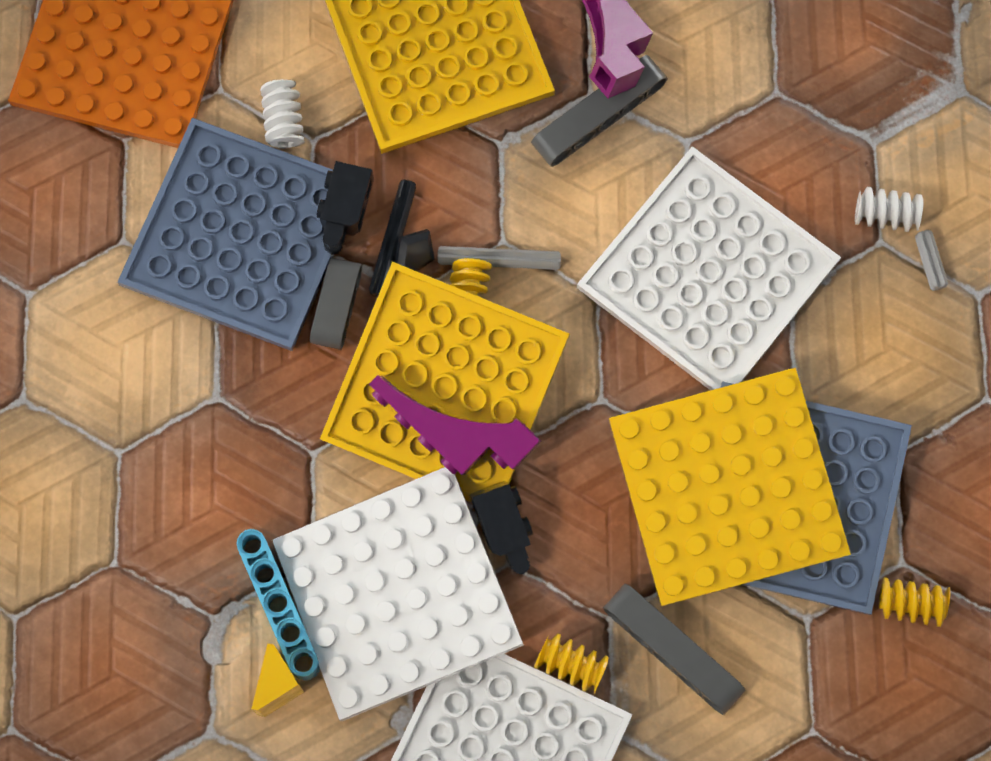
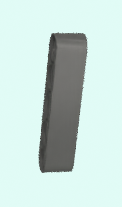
(594, 116)
(674, 649)

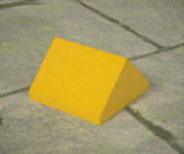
(275, 684)

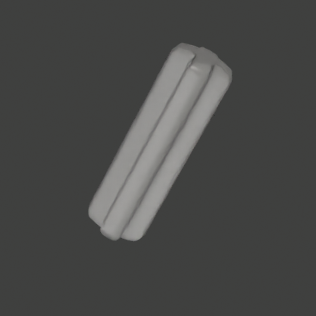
(931, 260)

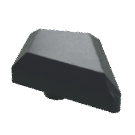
(415, 250)

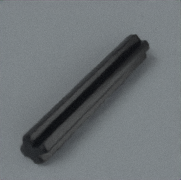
(394, 229)

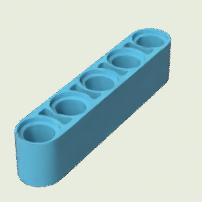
(269, 591)

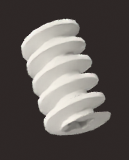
(280, 114)
(889, 208)

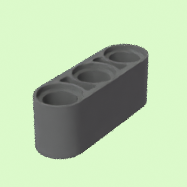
(336, 303)

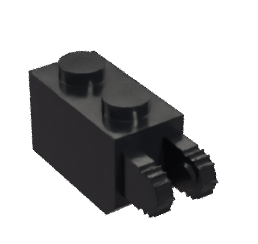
(344, 204)
(502, 524)

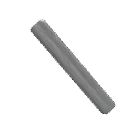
(502, 257)

